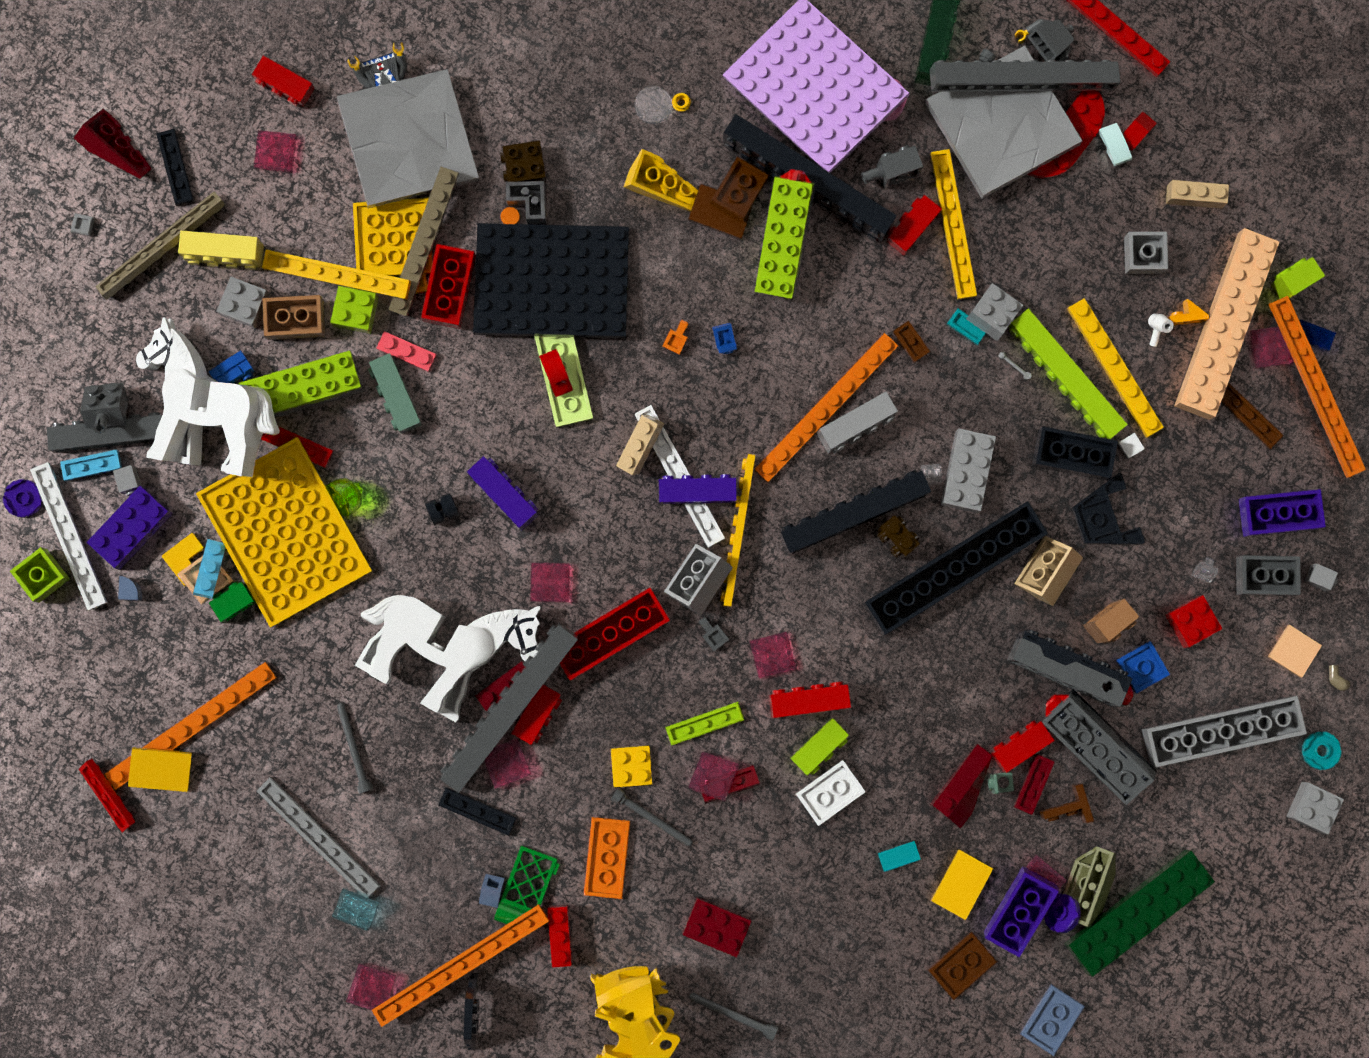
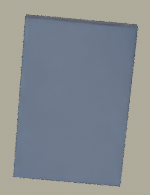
(1052, 1020)

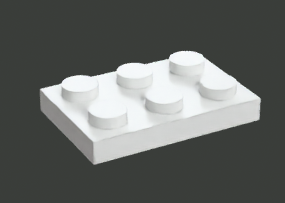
(830, 792)

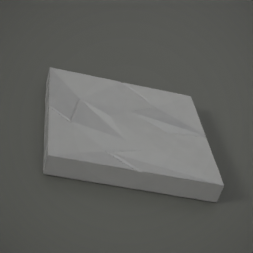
(1003, 132)
(404, 136)

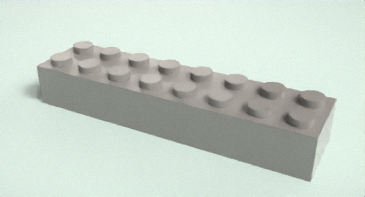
(1224, 731)

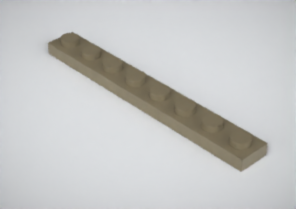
(425, 237)
(159, 246)

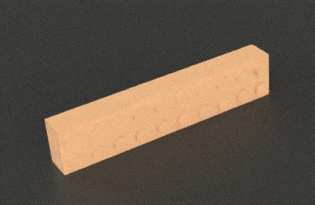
(1227, 324)

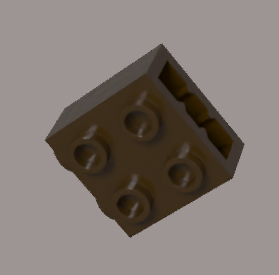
(523, 162)
(898, 537)

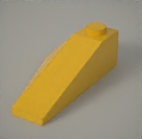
(658, 181)

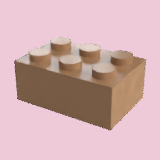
(293, 317)
(1111, 621)

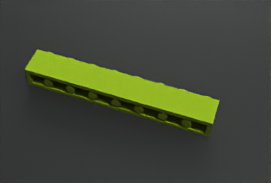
(1067, 375)

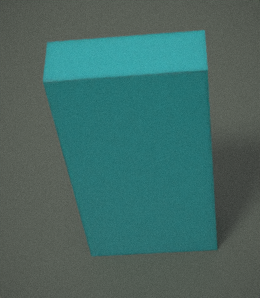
(964, 327)
(899, 856)

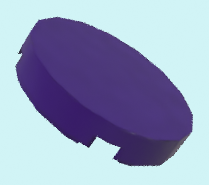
(22, 498)
(1063, 914)

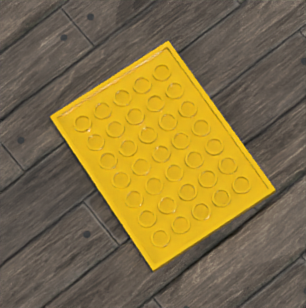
(284, 533)

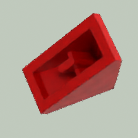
(1138, 130)

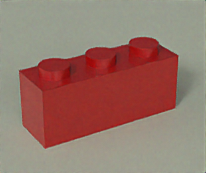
(282, 82)
(913, 224)
(537, 715)
(1021, 746)
(559, 936)

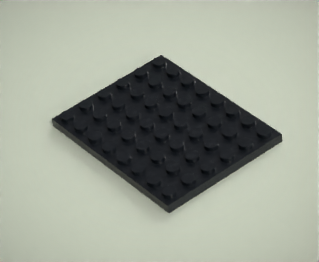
(551, 280)

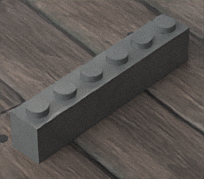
(77, 437)

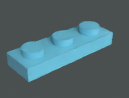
(91, 465)
(209, 569)

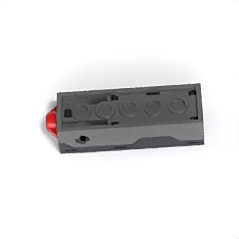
(1071, 669)
(1098, 745)

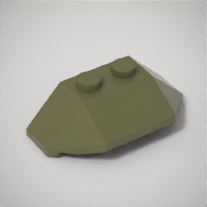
(1091, 882)

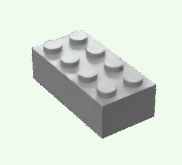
(857, 422)
(968, 470)

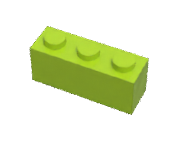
(820, 747)

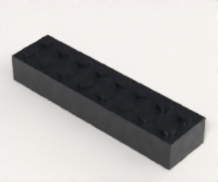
(854, 513)

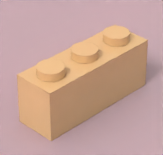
(1197, 194)
(640, 444)

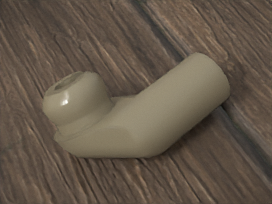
(1336, 680)

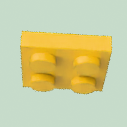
(631, 766)

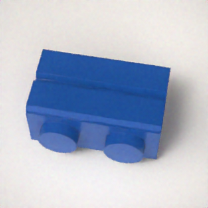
(233, 369)

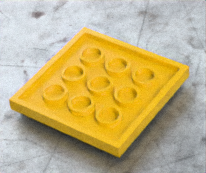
(386, 235)

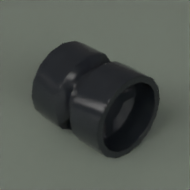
(447, 504)

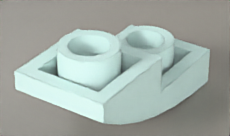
(1116, 145)

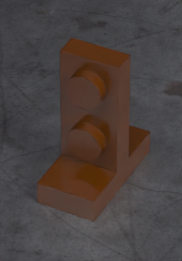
(1071, 807)

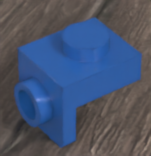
(724, 338)

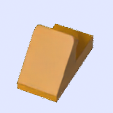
(1191, 315)

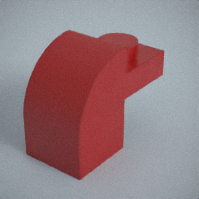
(556, 373)

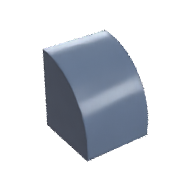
(129, 590)
(491, 890)

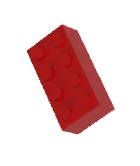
(448, 286)
(809, 701)

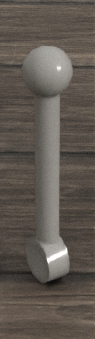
(1027, 375)

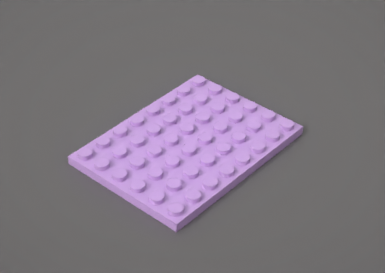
(815, 85)

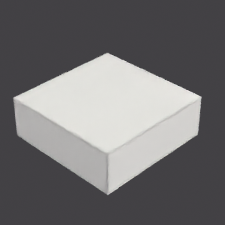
(1131, 446)

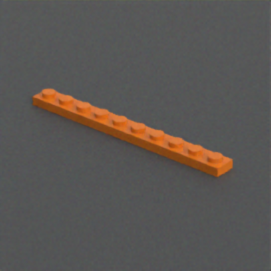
(1317, 386)
(826, 407)
(200, 718)
(460, 965)

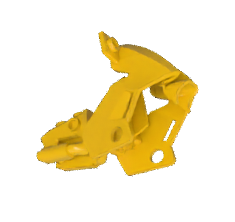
(627, 1003)

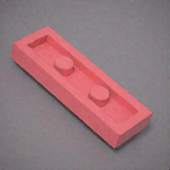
(406, 351)

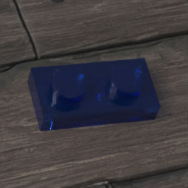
(1318, 336)

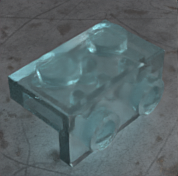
(355, 909)

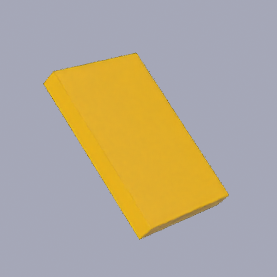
(159, 769)
(961, 884)

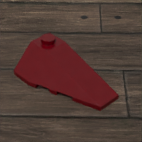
(104, 138)
(962, 790)

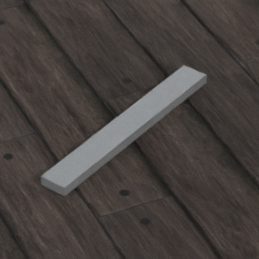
(318, 838)

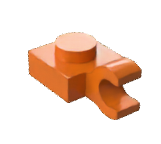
(675, 339)

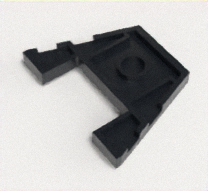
(1097, 518)
(471, 1008)

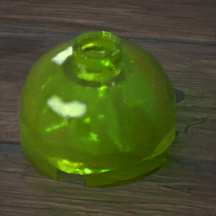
(346, 495)

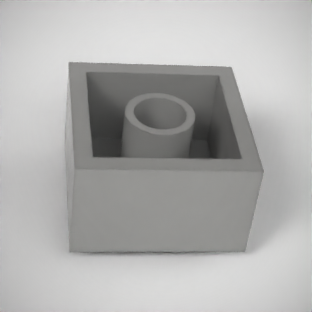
(1146, 252)
(242, 302)
(994, 312)
(1315, 808)

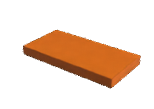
(607, 858)

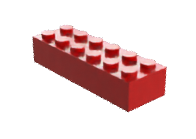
(614, 633)

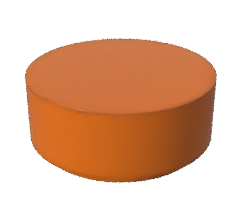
(510, 216)

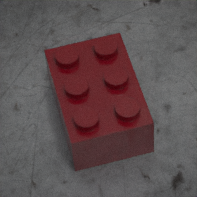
(716, 927)

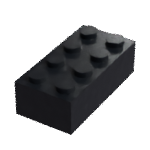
(1074, 453)

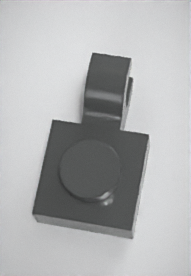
(714, 635)

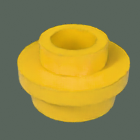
(684, 97)

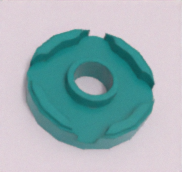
(1310, 753)

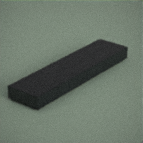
(175, 167)
(477, 811)

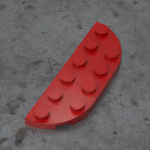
(1087, 118)

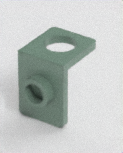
(993, 783)

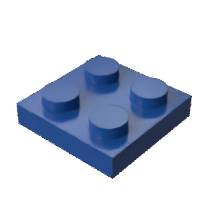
(1143, 666)

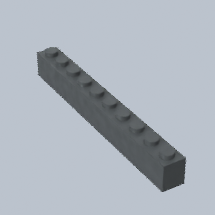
(1024, 76)
(509, 707)

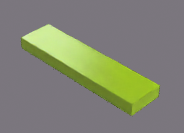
(704, 723)

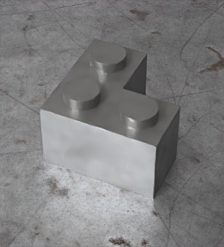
(530, 195)

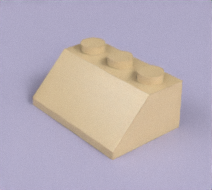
(1049, 570)

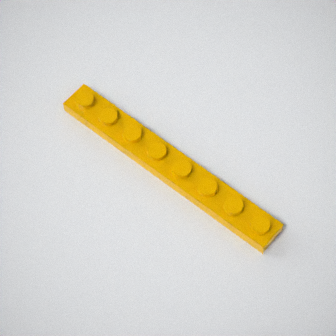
(953, 224)
(336, 274)
(1115, 368)
(738, 521)

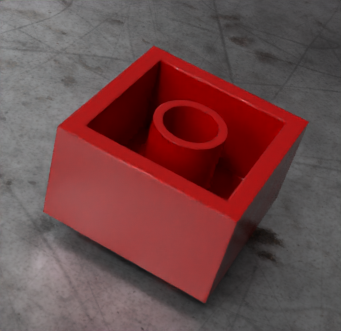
(1193, 621)

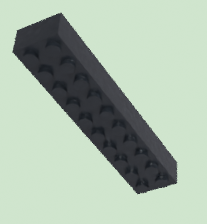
(829, 192)
(955, 568)

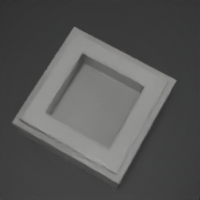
(82, 224)

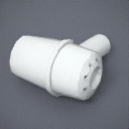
(1159, 323)

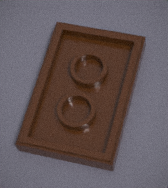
(739, 189)
(713, 217)
(962, 965)

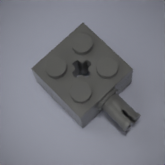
(895, 167)
(104, 406)

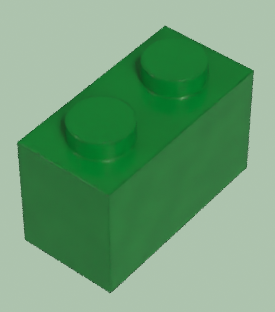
(232, 602)

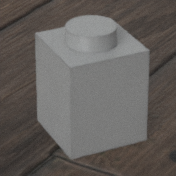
(127, 479)
(1321, 577)

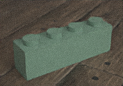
(395, 394)

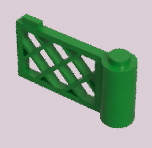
(509, 910)

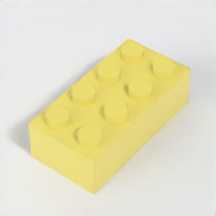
(221, 249)

